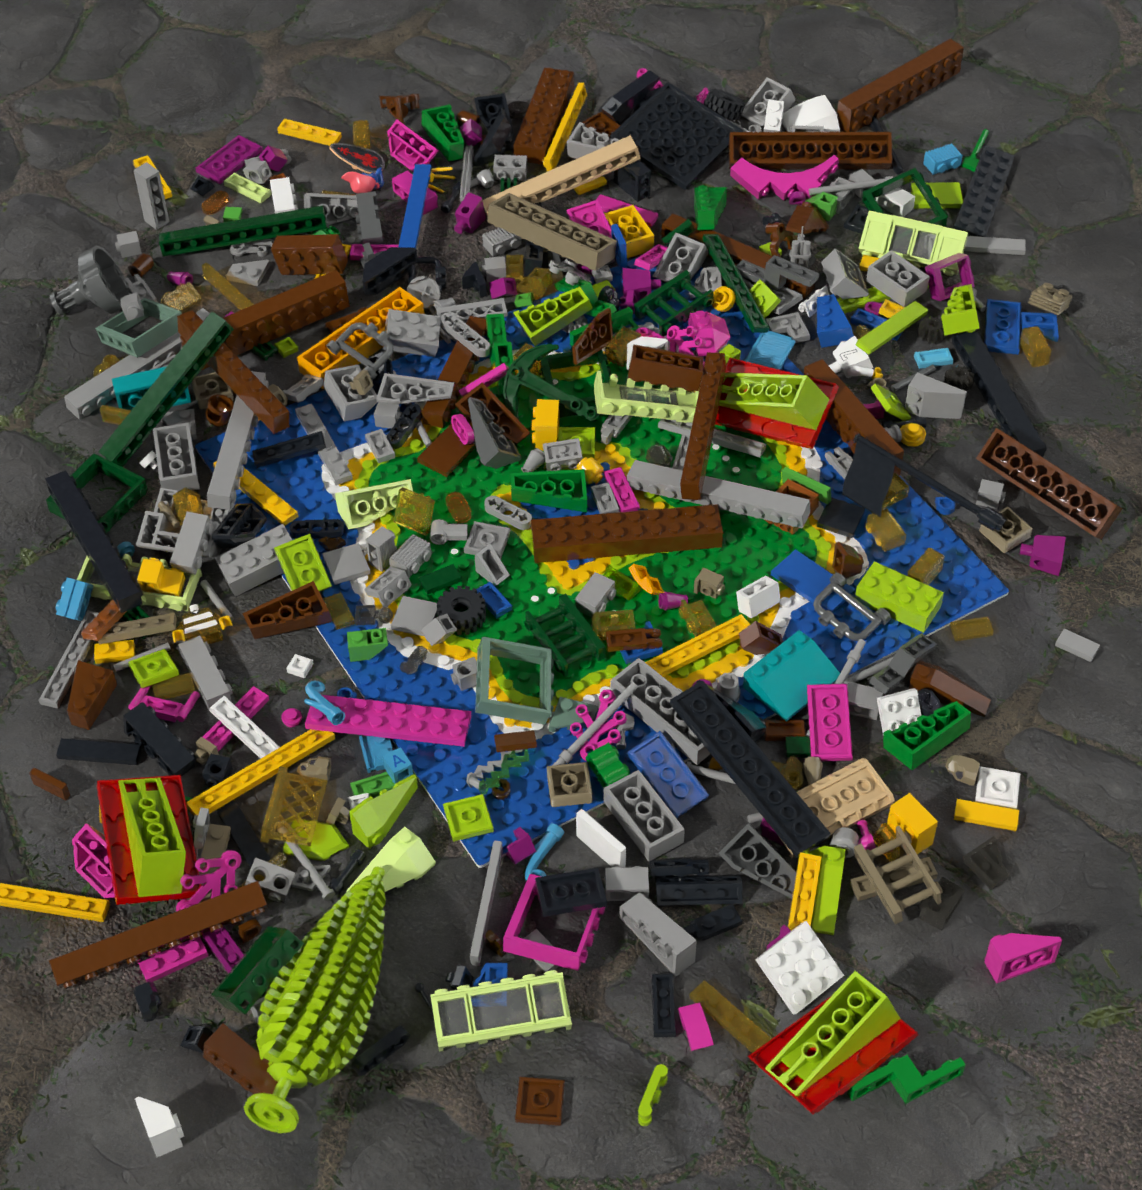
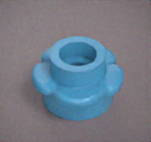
(126, 548)

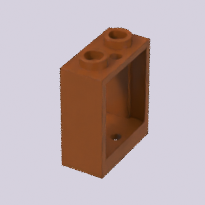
(794, 489)

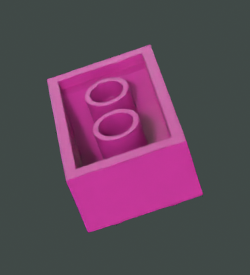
(1019, 954)

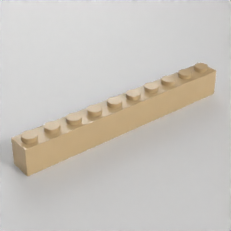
(573, 173)

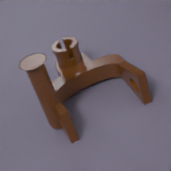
(413, 99)
(778, 235)

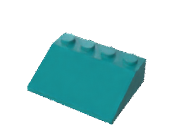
(785, 672)

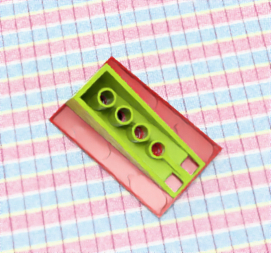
(774, 403)
(147, 838)
(835, 1044)

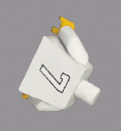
(853, 361)

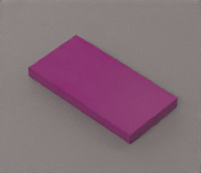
(228, 159)

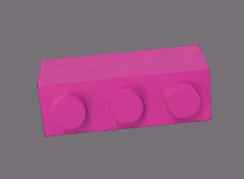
(402, 186)

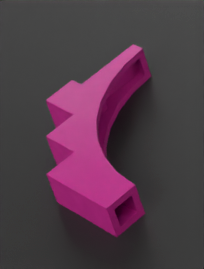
(761, 181)

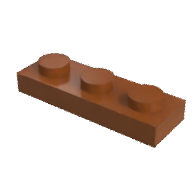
(102, 622)

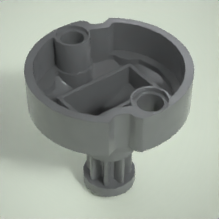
(97, 282)

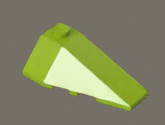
(827, 888)

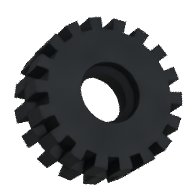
(724, 104)
(468, 598)

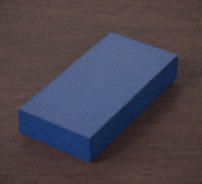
(494, 600)

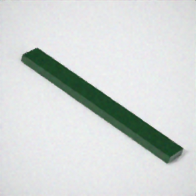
(735, 282)

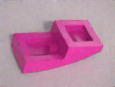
(695, 1026)

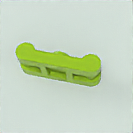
(652, 1094)

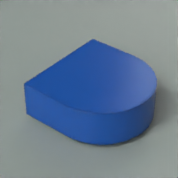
(944, 505)

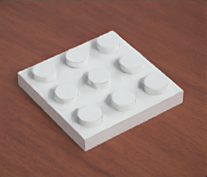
(799, 967)

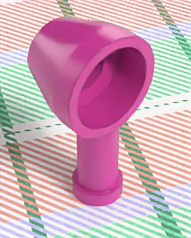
(867, 839)

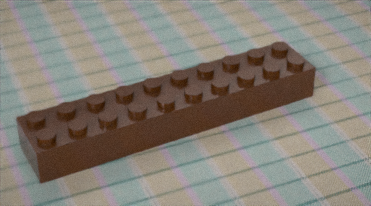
(899, 86)
(811, 149)
(285, 312)
(626, 533)

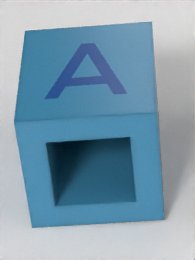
(397, 765)

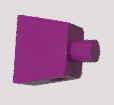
(470, 214)
(639, 281)
(1045, 553)

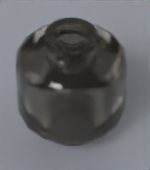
(659, 455)

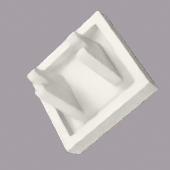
(898, 709)

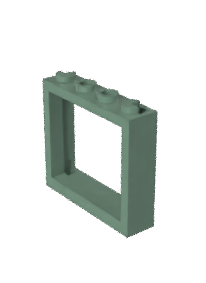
(111, 331)
(520, 652)

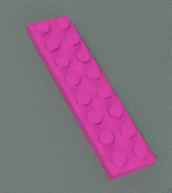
(394, 721)

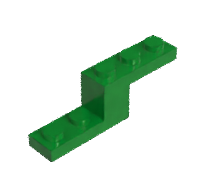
(598, 306)
(499, 347)
(907, 1078)

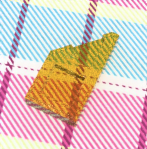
(883, 835)

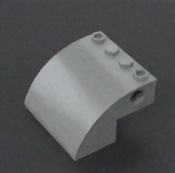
(161, 535)

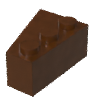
(89, 693)

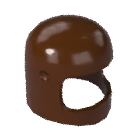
(219, 410)

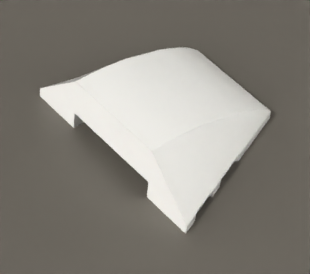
(812, 113)

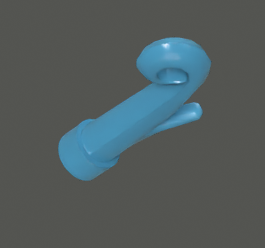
(334, 714)
(552, 835)

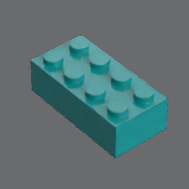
(132, 387)

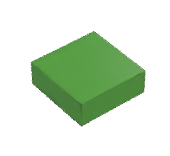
(232, 214)
(524, 300)

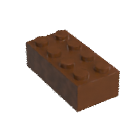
(309, 254)
(665, 368)

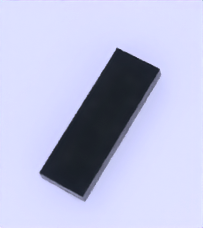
(663, 1005)

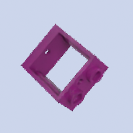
(935, 280)

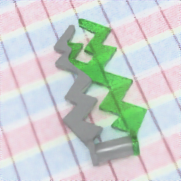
(482, 786)

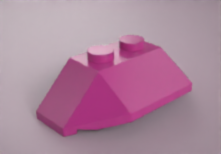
(408, 146)
(710, 328)
(92, 860)

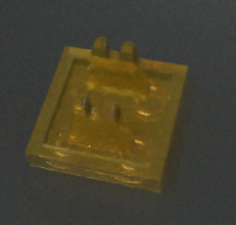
(414, 511)

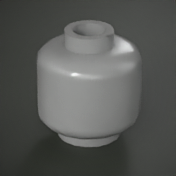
(845, 839)

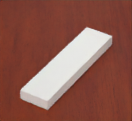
(243, 727)

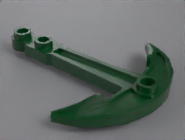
(525, 377)

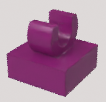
(629, 301)

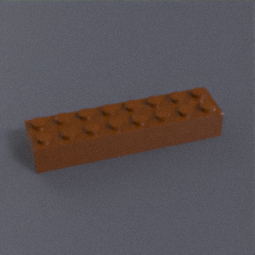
(544, 114)
(850, 416)
(1049, 483)

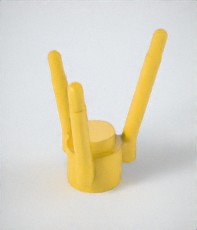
(432, 176)

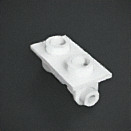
(810, 304)

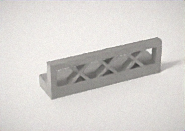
(475, 309)

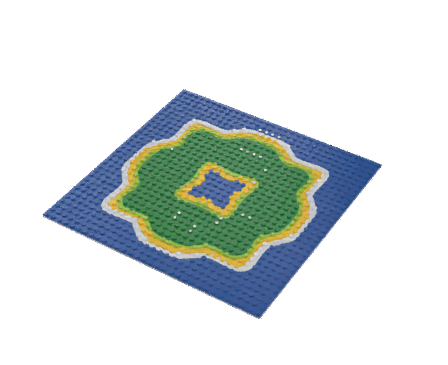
(747, 553)

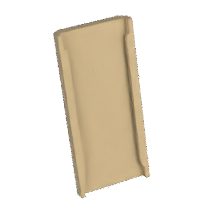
(847, 796)

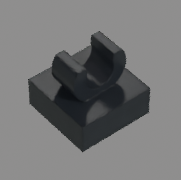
(459, 978)

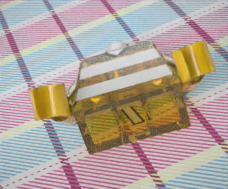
(201, 623)

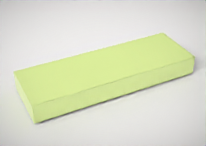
(247, 188)

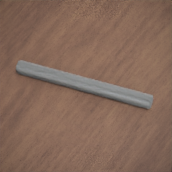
(466, 171)

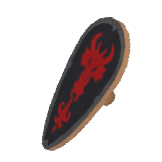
(358, 157)

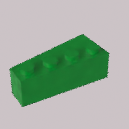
(443, 131)
(551, 488)
(928, 735)

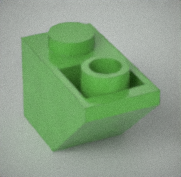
(825, 204)
(366, 643)

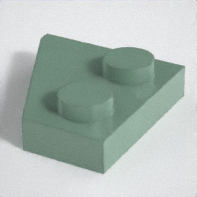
(566, 715)

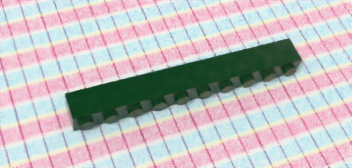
(242, 231)
(166, 389)

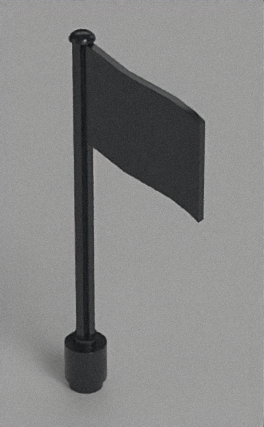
(873, 473)

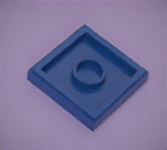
(621, 250)

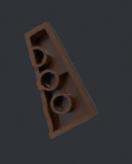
(288, 612)
(239, 1061)

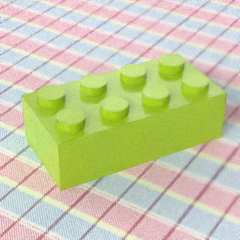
(900, 595)

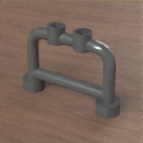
(371, 331)
(841, 629)

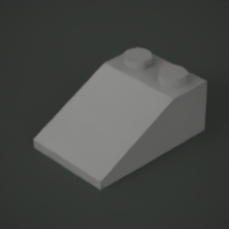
(756, 107)
(681, 256)
(934, 398)

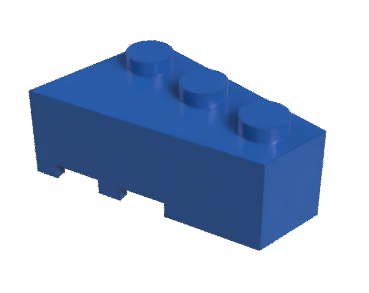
(831, 322)

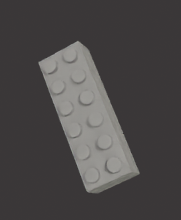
(653, 706)

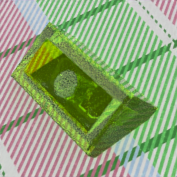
(623, 585)

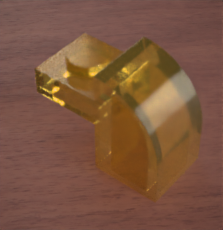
(537, 282)

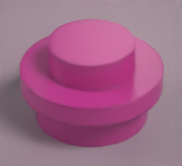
(291, 717)

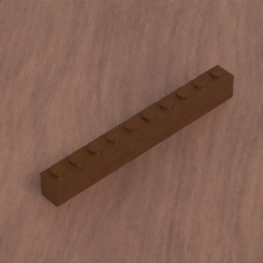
(737, 251)
(240, 379)
(703, 426)
(158, 934)

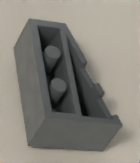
(368, 218)

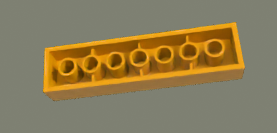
(320, 358)

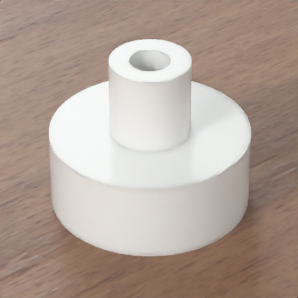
(149, 460)

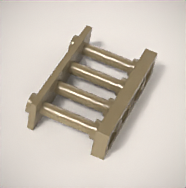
(886, 891)

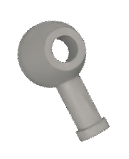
(484, 178)
(628, 725)

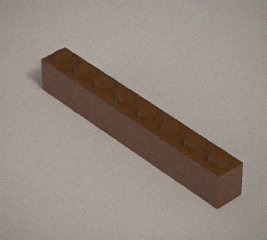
(456, 370)

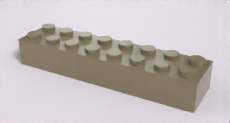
(552, 231)

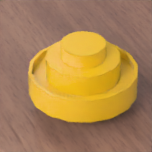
(723, 299)
(912, 434)

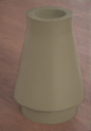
(813, 769)

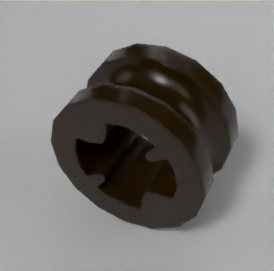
(502, 794)

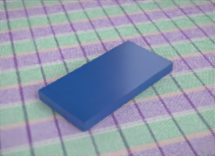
(1002, 326)
(808, 579)
(668, 774)

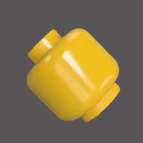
(592, 468)

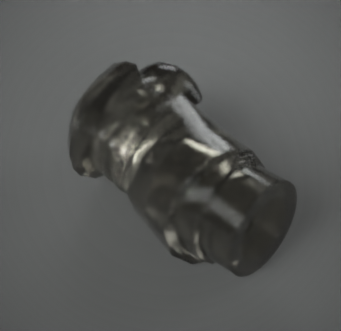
(414, 660)

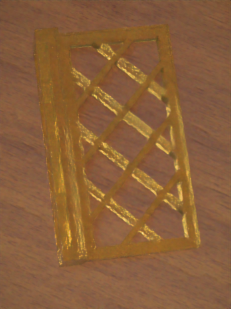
(276, 807)

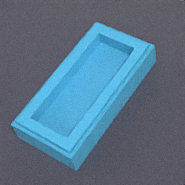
(936, 357)

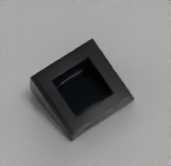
(202, 186)
(196, 1038)

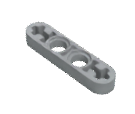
(462, 336)

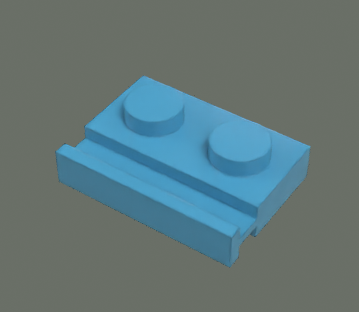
(373, 750)

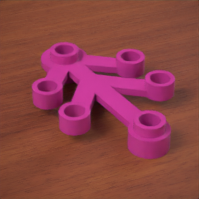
(675, 335)
(593, 742)
(211, 881)

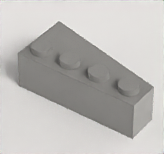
(659, 933)

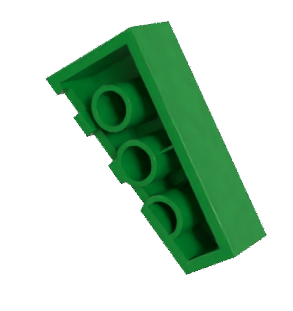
(708, 206)

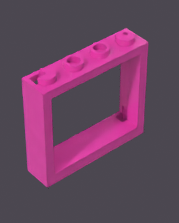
(543, 952)

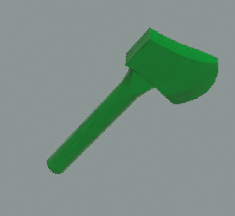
(971, 161)

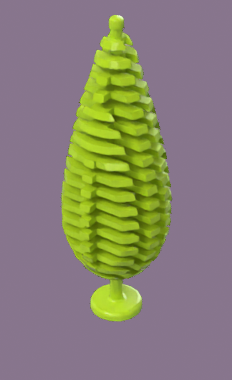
(321, 1002)

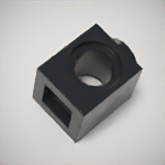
(214, 765)

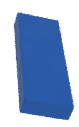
(869, 320)

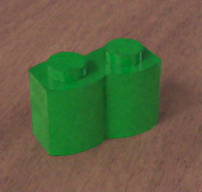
(606, 765)

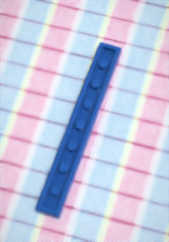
(415, 205)

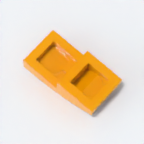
(648, 583)

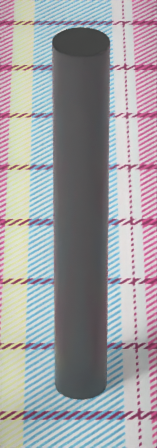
(906, 381)

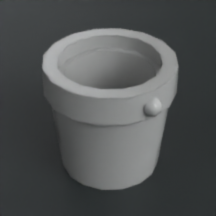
(729, 686)

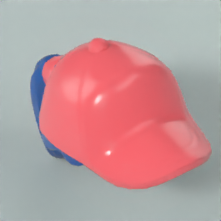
(364, 182)

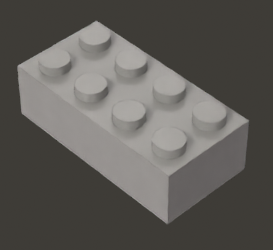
(176, 457)
(253, 561)
(643, 815)

